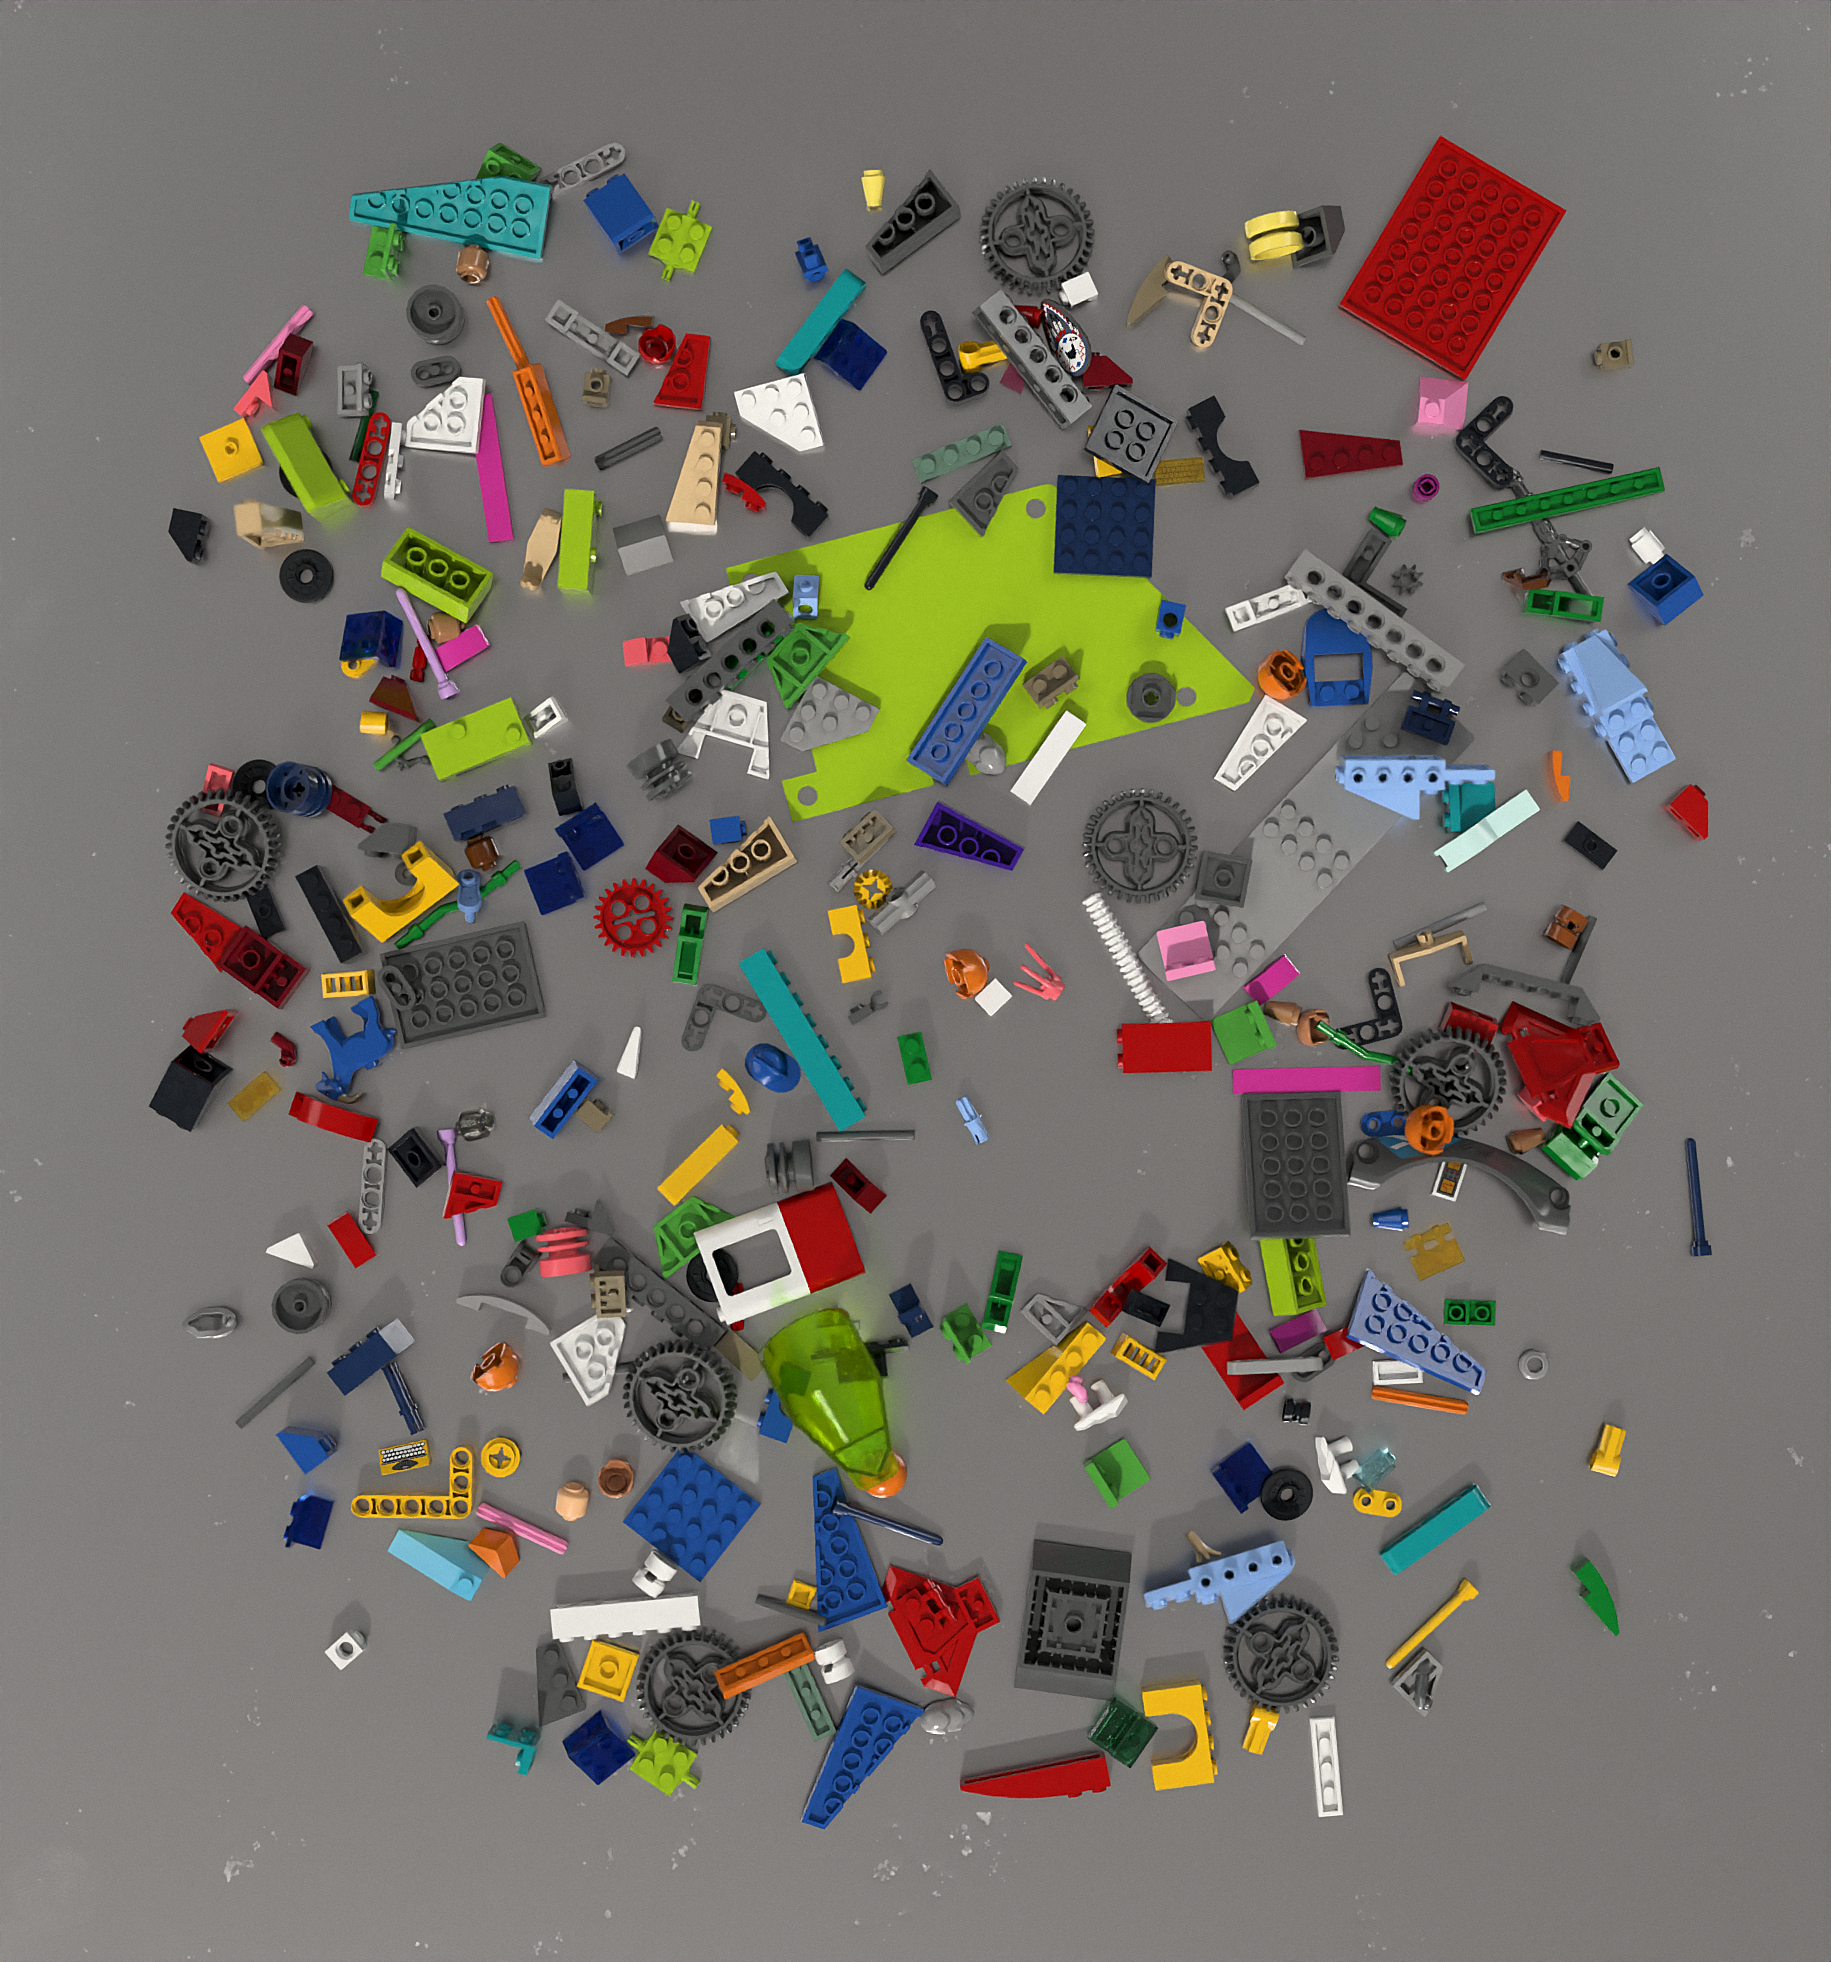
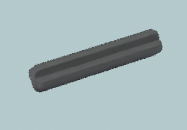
(628, 448)

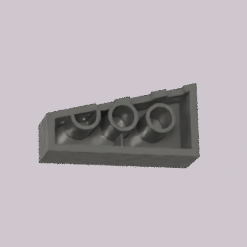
(914, 223)

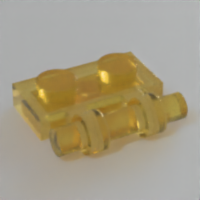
(1437, 1258)

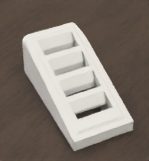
(630, 1059)

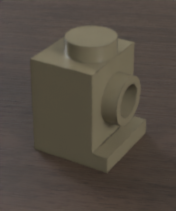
(1607, 362)
(600, 396)
(594, 1114)

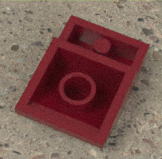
(263, 967)

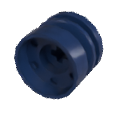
(299, 789)

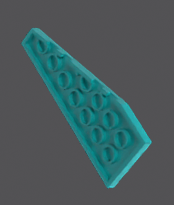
(486, 212)

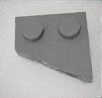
(1052, 1316)
(1405, 1681)

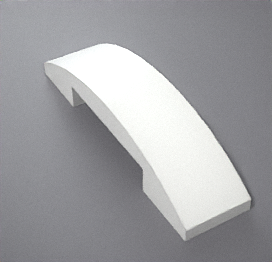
(1267, 606)

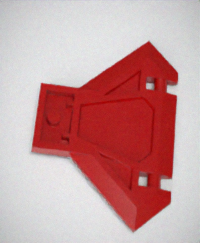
(1557, 1060)
(952, 1644)

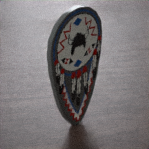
(1065, 338)

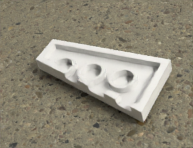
(726, 608)
(1263, 735)

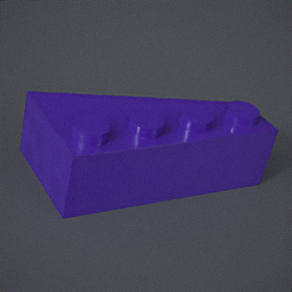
(963, 836)

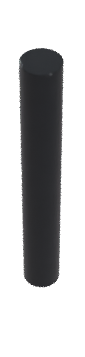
(1576, 461)

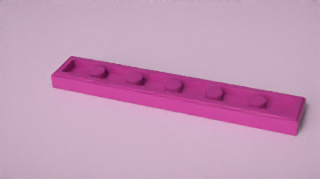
(492, 477)
(1306, 1080)

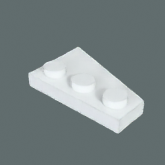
(395, 461)

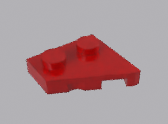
(470, 1193)

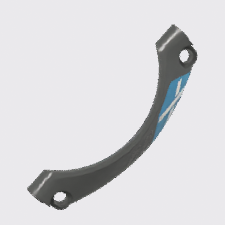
(1395, 1154)

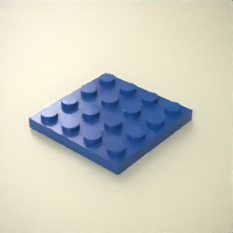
(691, 1513)

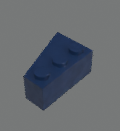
(485, 813)
(369, 1356)

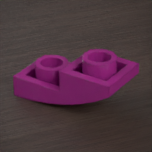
(1298, 1330)

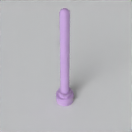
(445, 686)
(447, 1138)

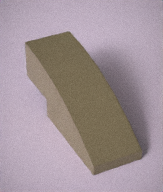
(1150, 292)

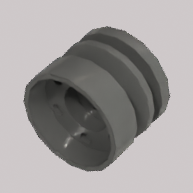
(659, 770)
(790, 1166)

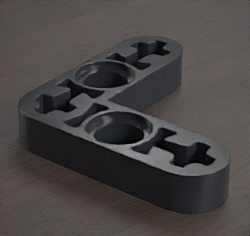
(1479, 437)
(1381, 1015)

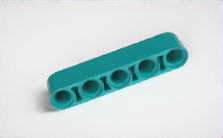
(820, 323)
(1435, 1529)

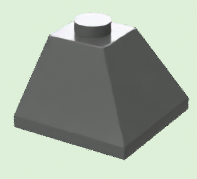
(1320, 232)

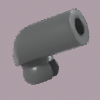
(1231, 266)
(1421, 1686)

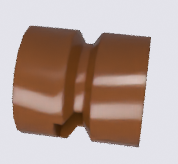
(1567, 935)

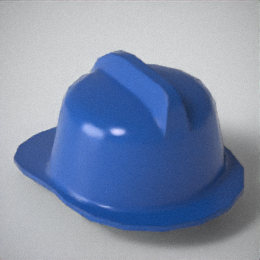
(772, 1068)

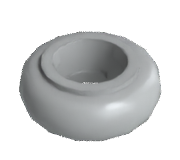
(1524, 1361)

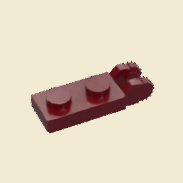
(352, 809)

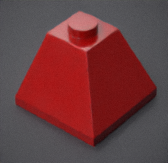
(207, 1029)

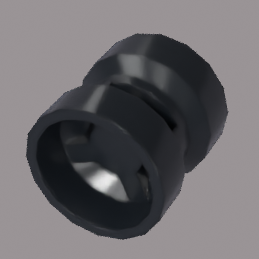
(1296, 1411)

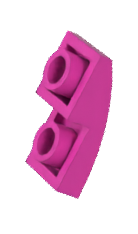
(461, 648)
(1272, 980)

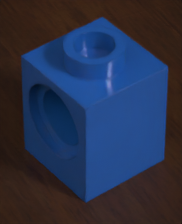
(1174, 609)
(727, 830)

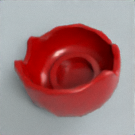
(657, 344)

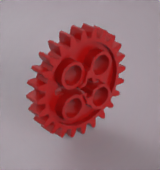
(628, 896)

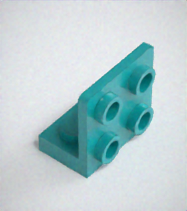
(525, 1740)

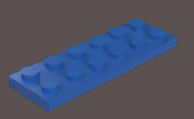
(966, 711)

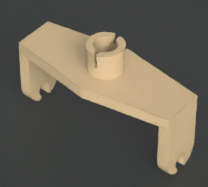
(541, 548)
(1428, 945)

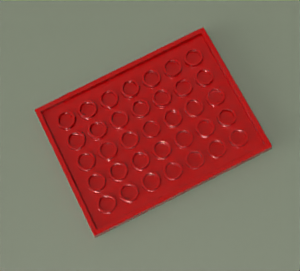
(1452, 258)

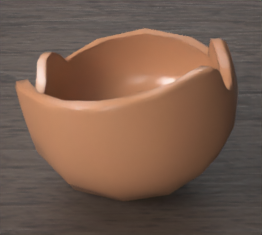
(1306, 1027)
(616, 1479)

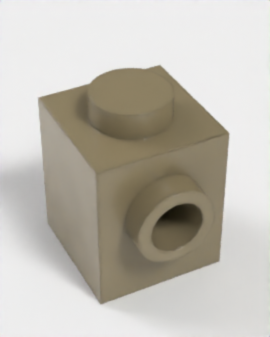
(729, 429)

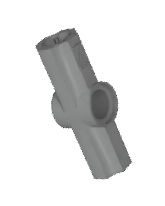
(901, 902)

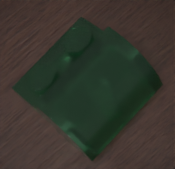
(1123, 1732)

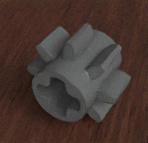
(1401, 581)

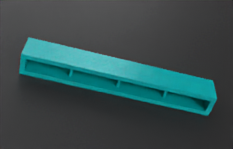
(802, 1040)

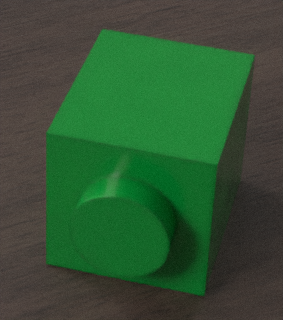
(527, 1224)

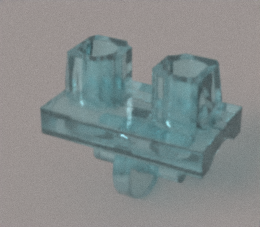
(1375, 1469)

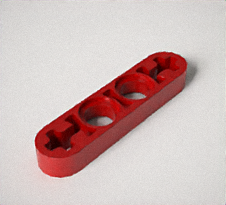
(370, 459)

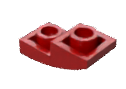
(750, 496)
(351, 1239)
(1340, 1345)

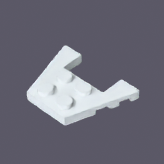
(737, 721)

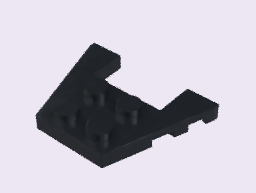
(1208, 1315)

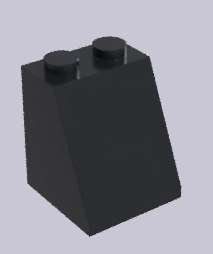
(189, 1087)

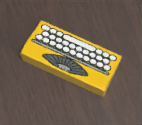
(404, 1457)

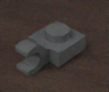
(860, 1012)

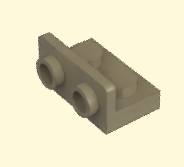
(1052, 682)
(867, 836)
(609, 1293)

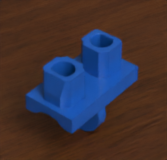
(811, 260)

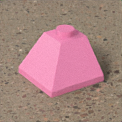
(1441, 403)

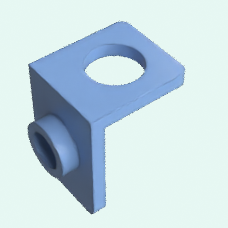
(805, 592)

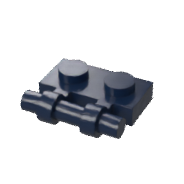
(1429, 725)

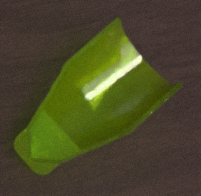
(833, 1393)

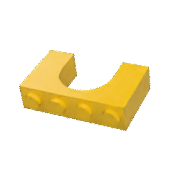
(387, 917)
(1195, 1765)

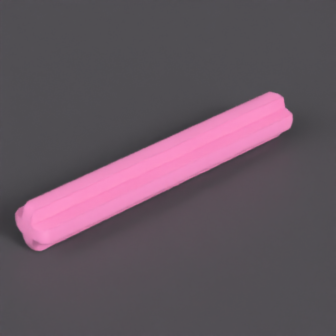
(271, 353)
(522, 1528)

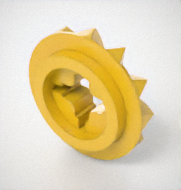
(862, 894)
(491, 1464)

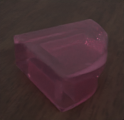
(1012, 379)

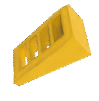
(363, 983)
(1120, 1347)

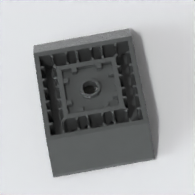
(1068, 1585)

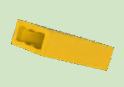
(699, 1163)

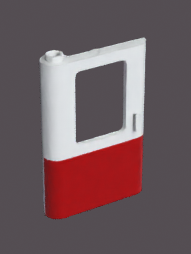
(814, 1242)

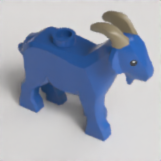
(354, 1052)

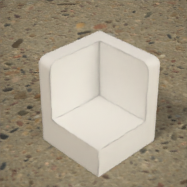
(993, 997)

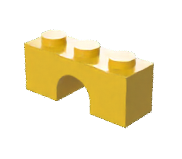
(849, 921)

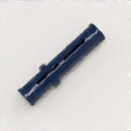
(403, 1398)

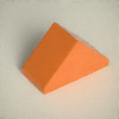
(496, 1550)

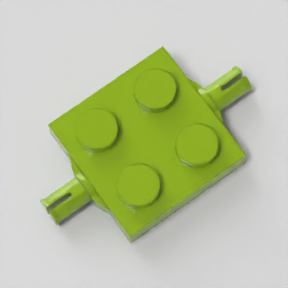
(680, 240)
(663, 1762)

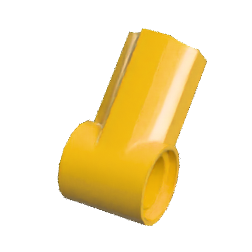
(974, 355)
(375, 723)
(1607, 1457)
(1259, 1728)

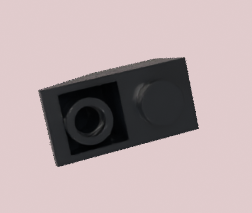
(187, 532)
(686, 644)
(565, 787)

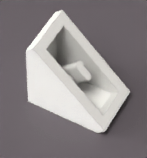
(545, 717)
(295, 1250)

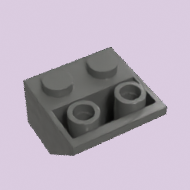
(389, 839)

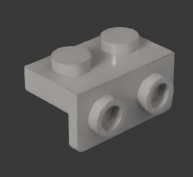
(353, 390)

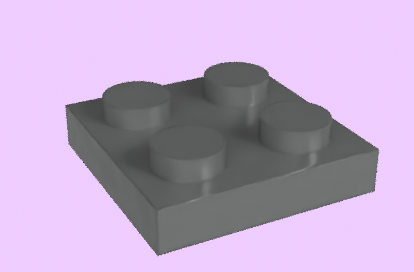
(1223, 879)

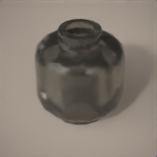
(474, 1124)

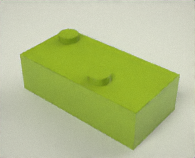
(578, 541)
(437, 574)
(476, 739)

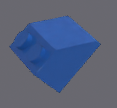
(1666, 589)
(307, 1446)

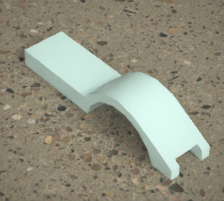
(1488, 830)

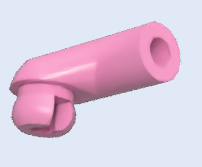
(1076, 1389)

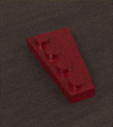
(1344, 454)

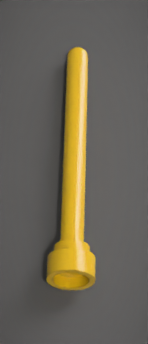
(1464, 1593)

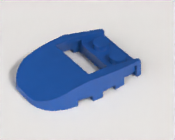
(1328, 635)

